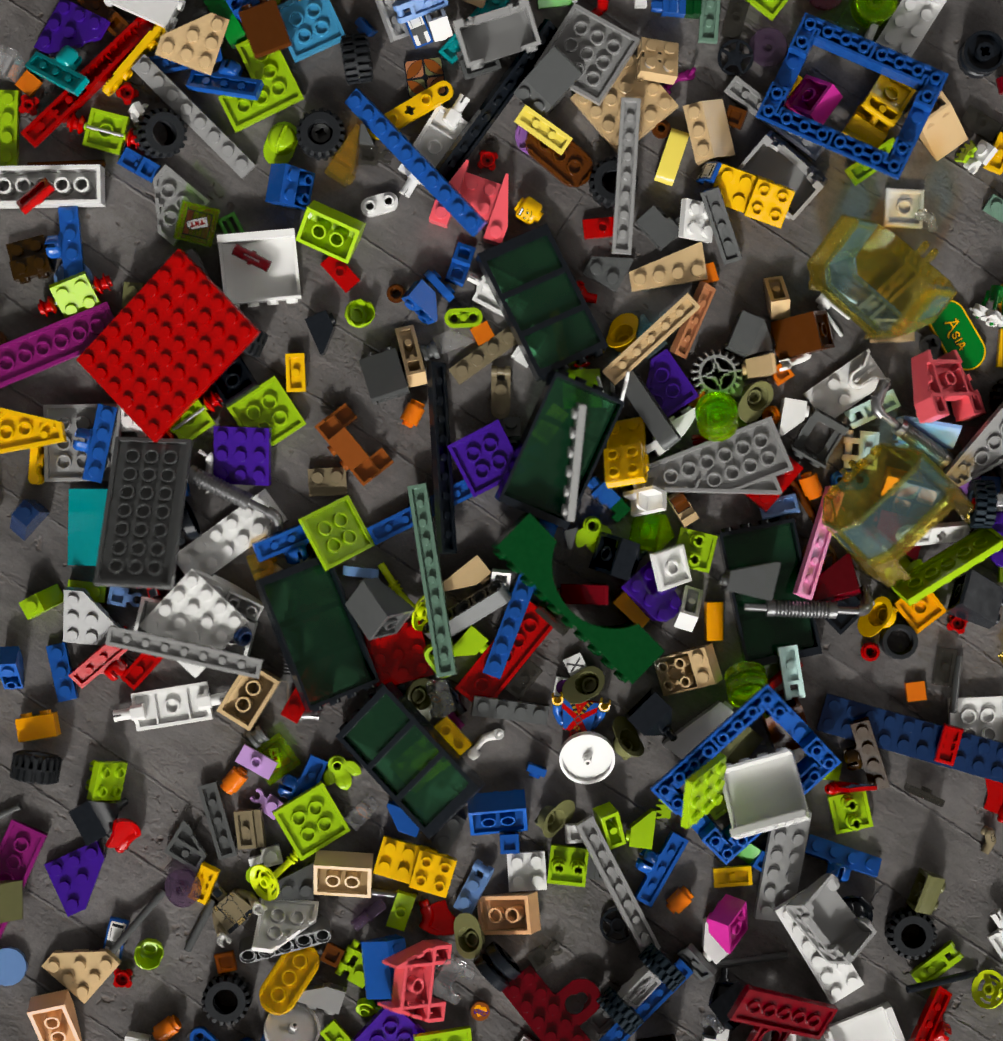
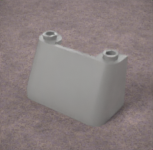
(497, 34)
(785, 166)
(829, 921)

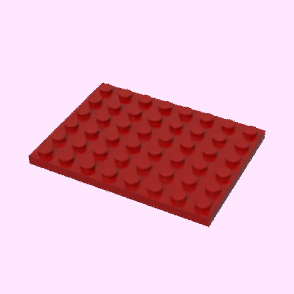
(168, 345)

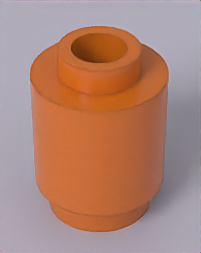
(412, 413)
(811, 485)
(234, 780)
(679, 900)
(166, 1028)

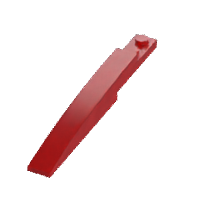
(97, 72)

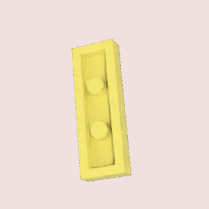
(543, 129)

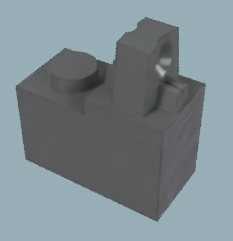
(658, 228)

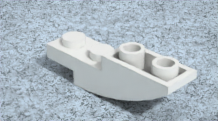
(681, 424)
(239, 598)

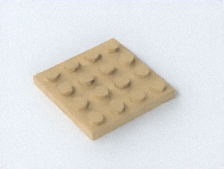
(655, 104)

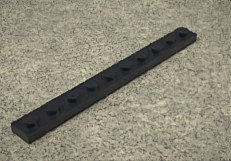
(493, 105)
(441, 458)

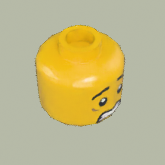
(528, 210)

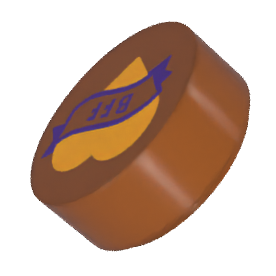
(480, 1010)

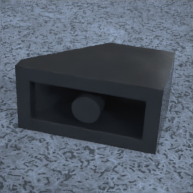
(322, 329)

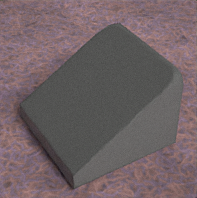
(364, 137)
(569, 536)

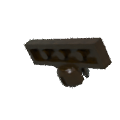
(866, 754)

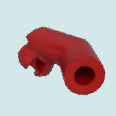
(602, 7)
(589, 297)

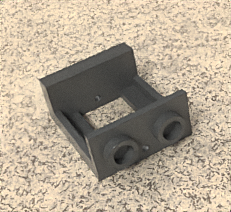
(822, 457)

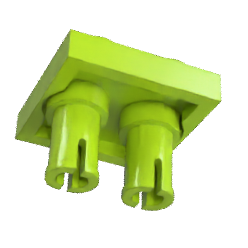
(698, 548)
(106, 780)
(849, 811)
(567, 865)

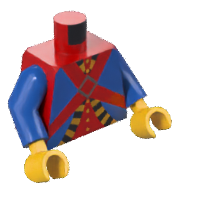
(578, 716)

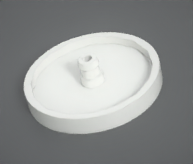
(587, 757)
(296, 1025)

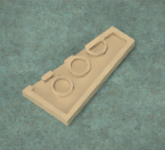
(675, 269)

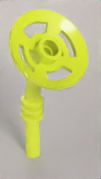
(420, 607)
(270, 877)
(988, 989)

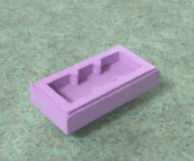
(256, 761)

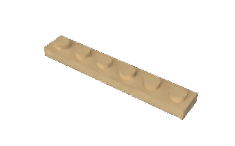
(651, 339)

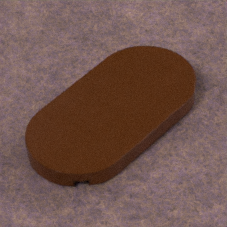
(570, 168)

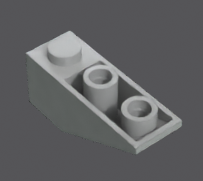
(324, 996)

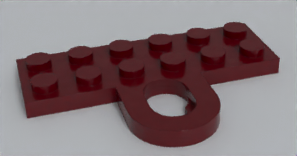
(547, 1011)
(780, 1012)

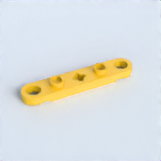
(125, 70)
(422, 102)

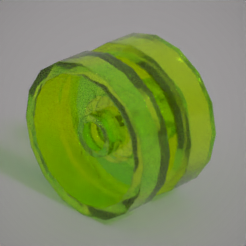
(867, 13)
(717, 416)
(744, 681)

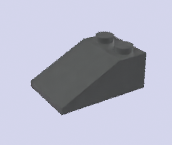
(548, 82)

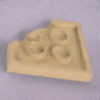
(195, 43)
(81, 969)

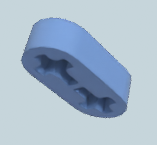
(360, 572)

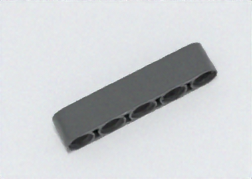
(650, 411)
(475, 607)
(314, 935)

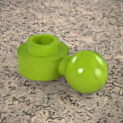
(366, 1007)

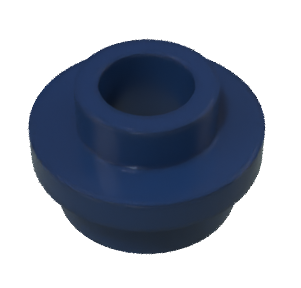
(242, 636)

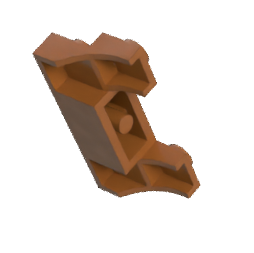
(348, 449)

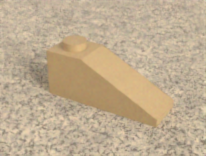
(411, 356)
(759, 366)
(468, 575)

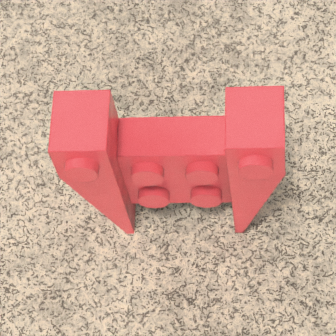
(485, 196)
(941, 382)
(415, 980)

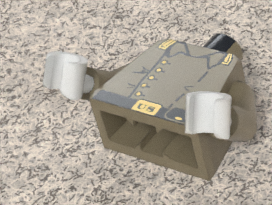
(233, 911)

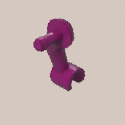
(682, 76)

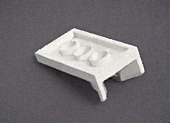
(846, 385)

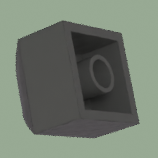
(748, 336)

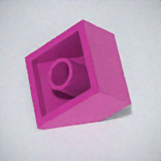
(814, 99)
(728, 922)

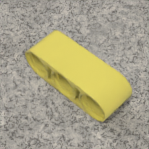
(671, 156)

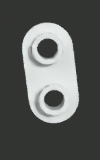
(380, 206)

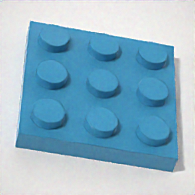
(310, 26)

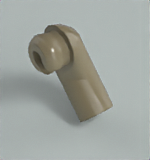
(990, 838)

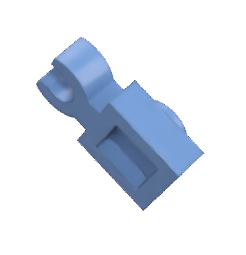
(121, 596)

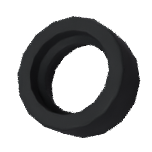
(898, 655)

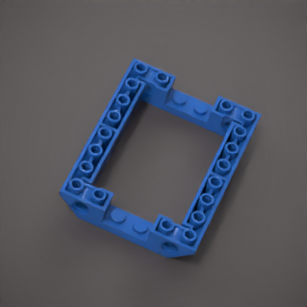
(872, 56)
(811, 768)

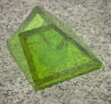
(651, 531)

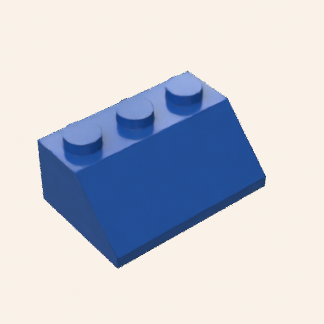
(498, 812)
(377, 975)

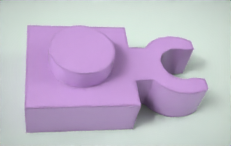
(268, 803)

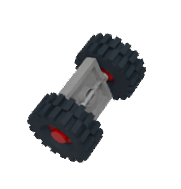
(985, 502)
(634, 992)

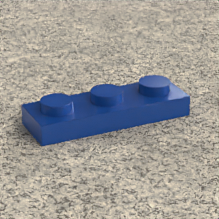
(60, 668)

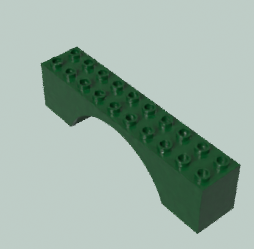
(530, 553)

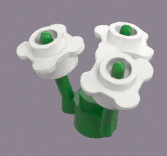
(991, 317)

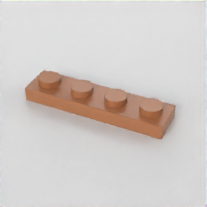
(690, 328)

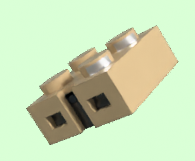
(657, 60)

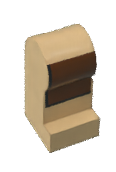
(682, 508)

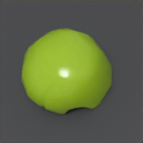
(359, 313)
(148, 953)

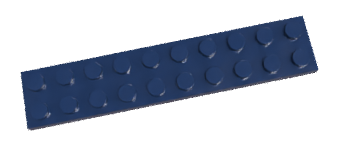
(911, 736)

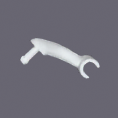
(788, 363)
(209, 462)
(496, 734)

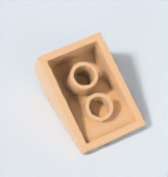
(509, 913)
(54, 1017)

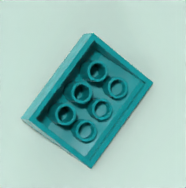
(85, 525)

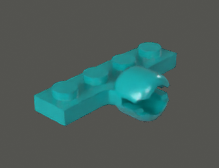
(60, 69)

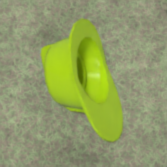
(280, 143)

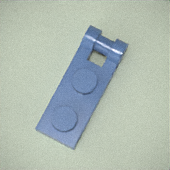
(417, 8)
(473, 887)

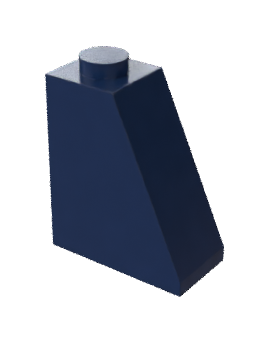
(27, 518)

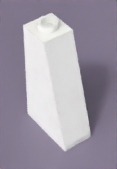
(698, 729)

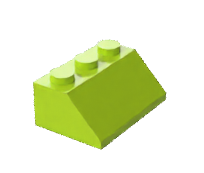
(330, 231)

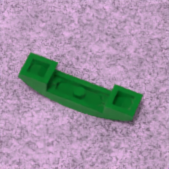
(234, 32)

